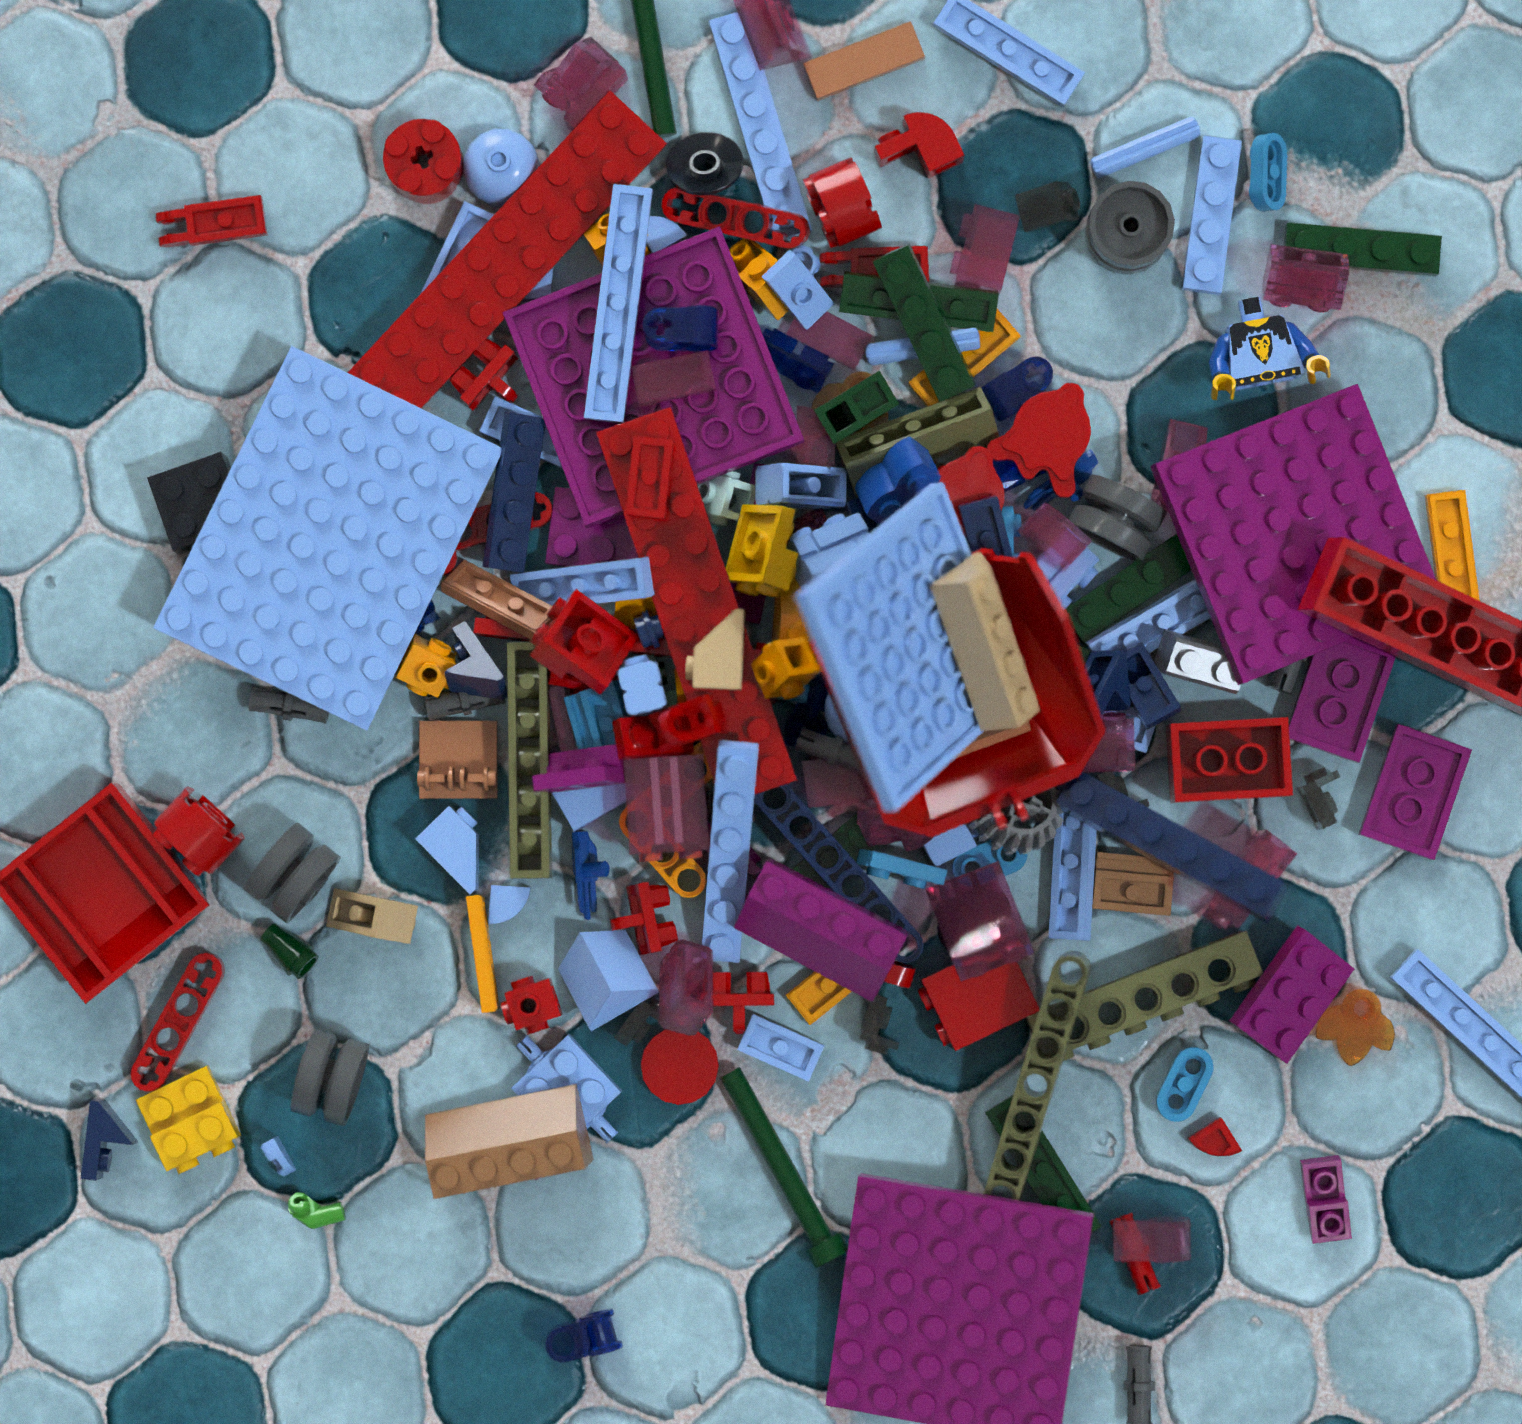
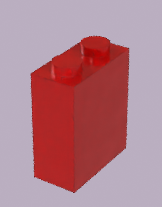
(978, 1004)

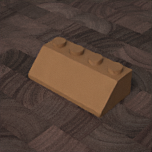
(506, 1141)

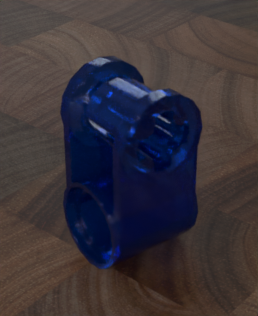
(687, 328)
(1011, 390)
(586, 1336)

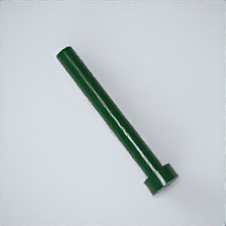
(653, 67)
(824, 1244)

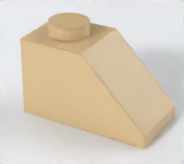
(719, 656)
(372, 916)

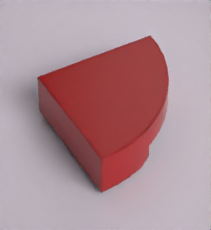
(1215, 1139)

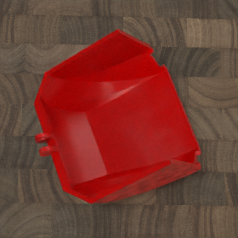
(1022, 766)

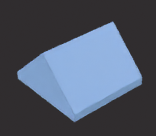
(605, 976)

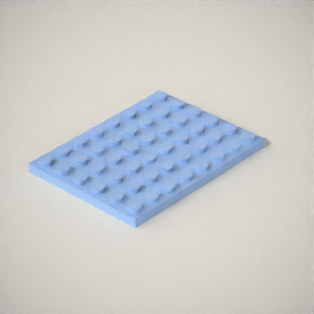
(328, 538)

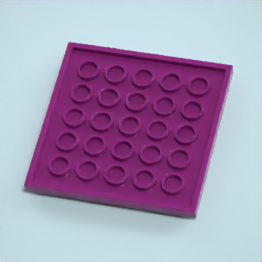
(719, 429)
(1261, 512)
(957, 1306)

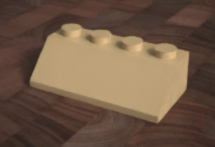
(984, 645)

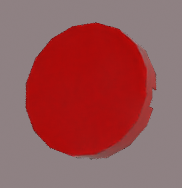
(679, 1066)

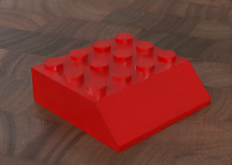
(100, 892)

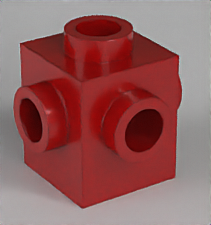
(546, 1004)

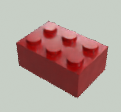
(1229, 760)

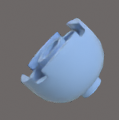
(498, 165)

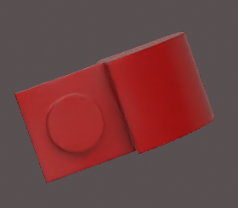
(928, 137)

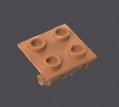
(457, 760)

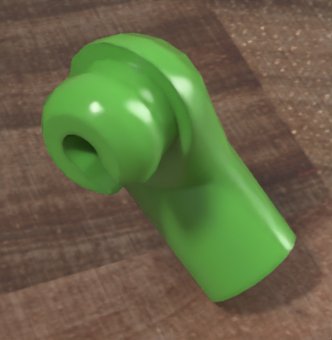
(312, 1214)

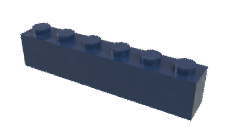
(1172, 846)

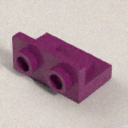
(581, 770)

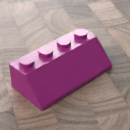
(820, 929)

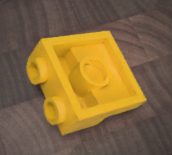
(759, 552)
(189, 1120)

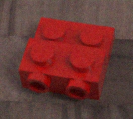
(582, 641)

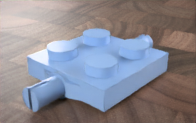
(566, 1066)

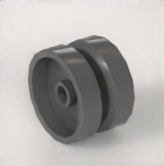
(1124, 250)
(1117, 517)
(287, 868)
(323, 1075)

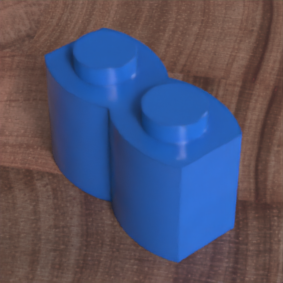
(896, 480)

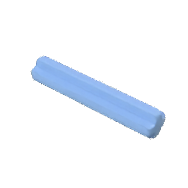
(1145, 147)
(903, 350)

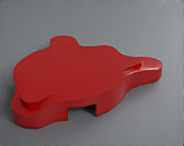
(1048, 437)
(971, 479)

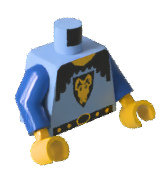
(1262, 352)

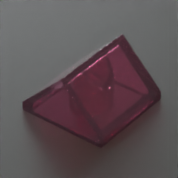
(772, 32)

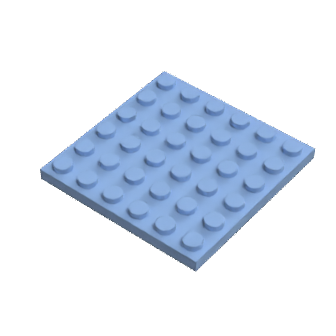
(890, 648)

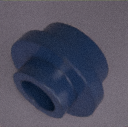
(649, 629)

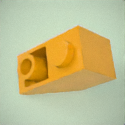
(751, 264)

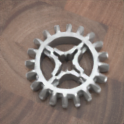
(1042, 812)

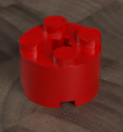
(402, 157)
(842, 203)
(197, 832)

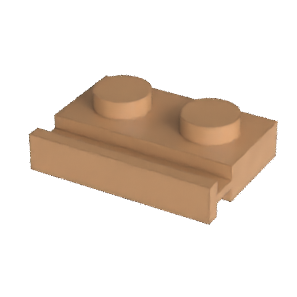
(1132, 884)

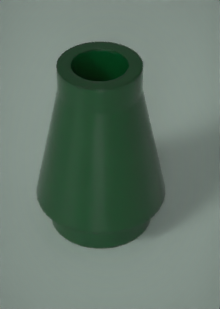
(291, 952)

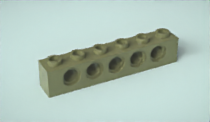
(527, 756)
(1241, 974)

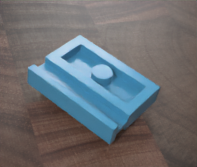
(593, 715)
(914, 873)

